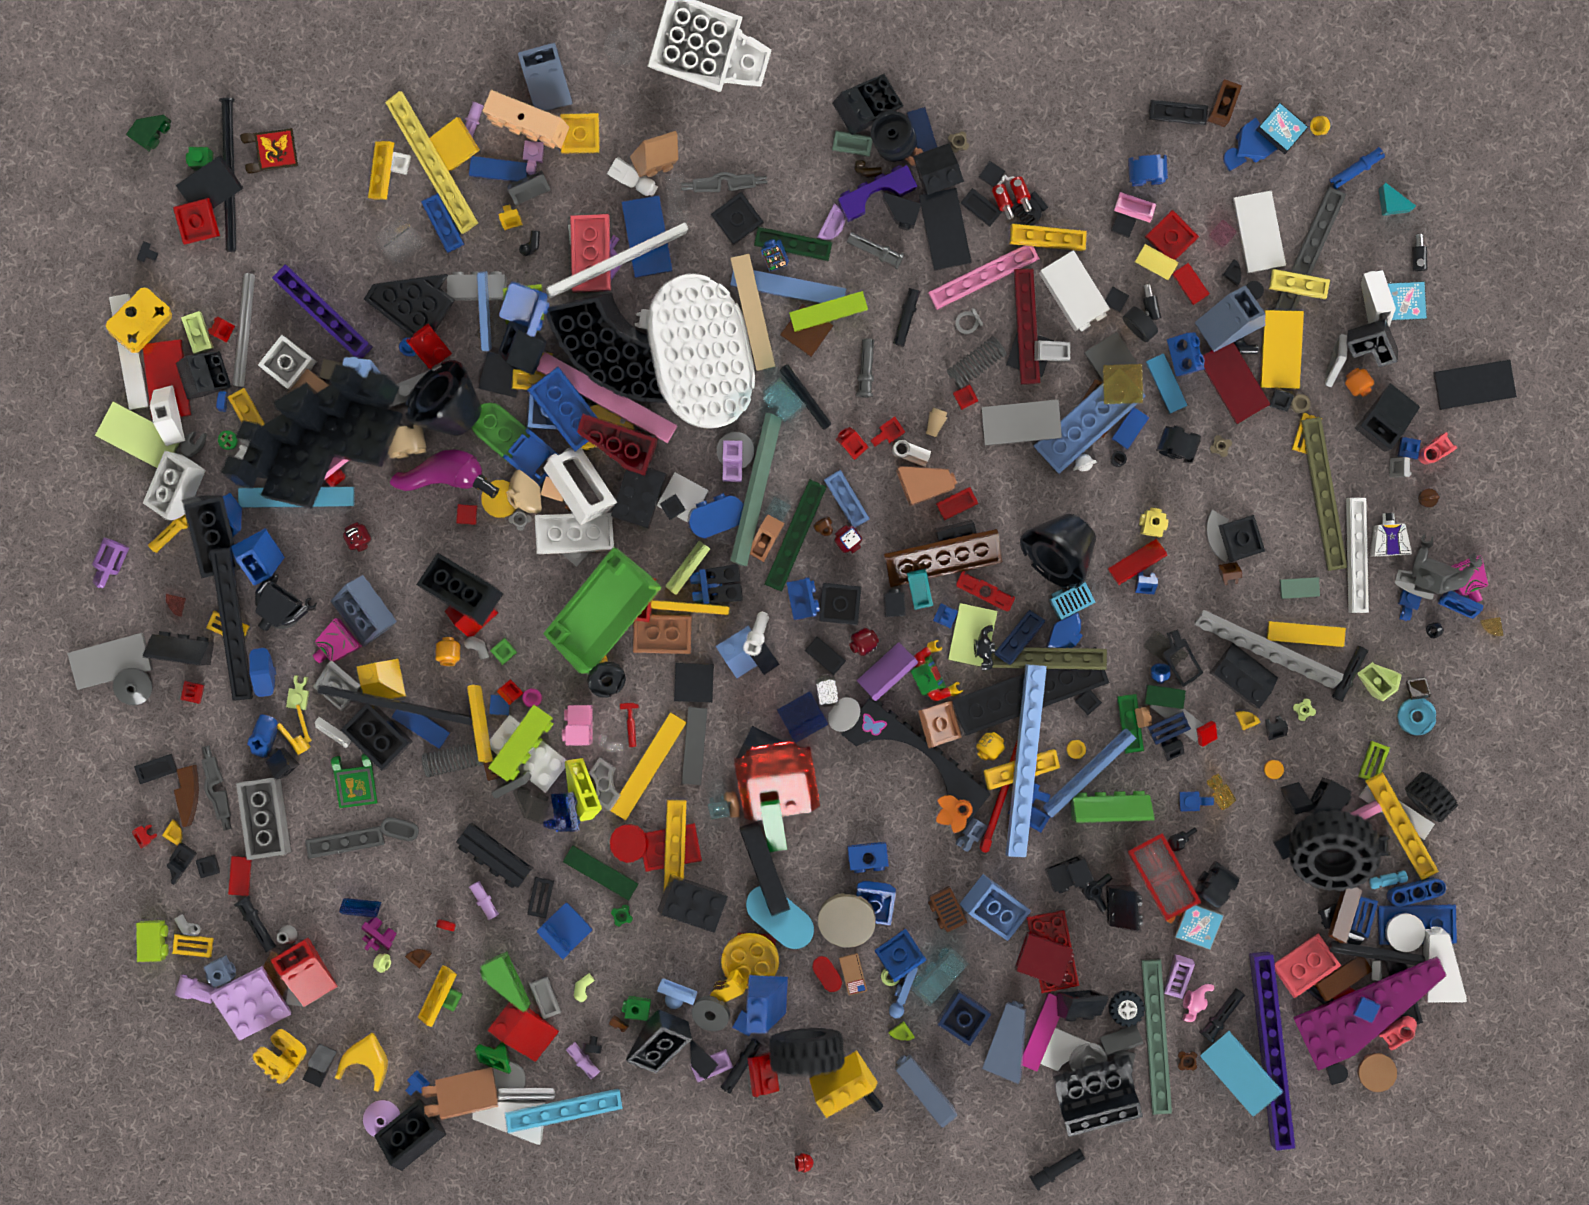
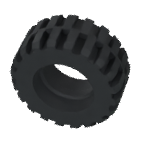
(806, 1051)

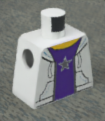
(1390, 538)

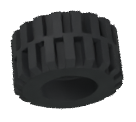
(1431, 796)

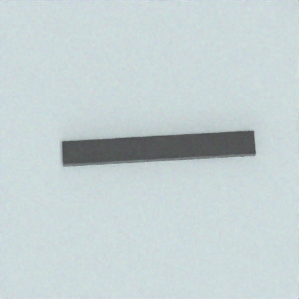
(1313, 244)

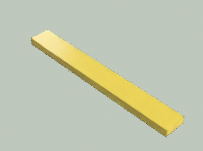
(431, 162)

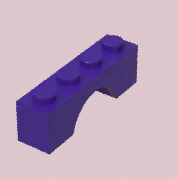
(898, 182)

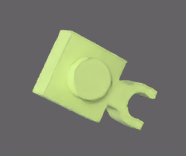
(298, 695)

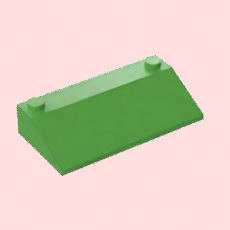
(601, 611)

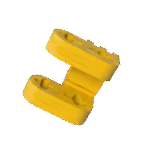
(284, 1065)

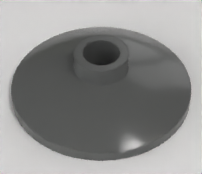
(138, 680)

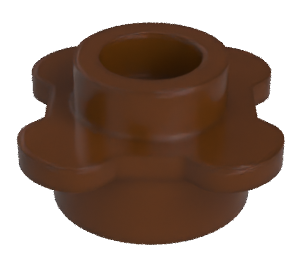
(1191, 1065)

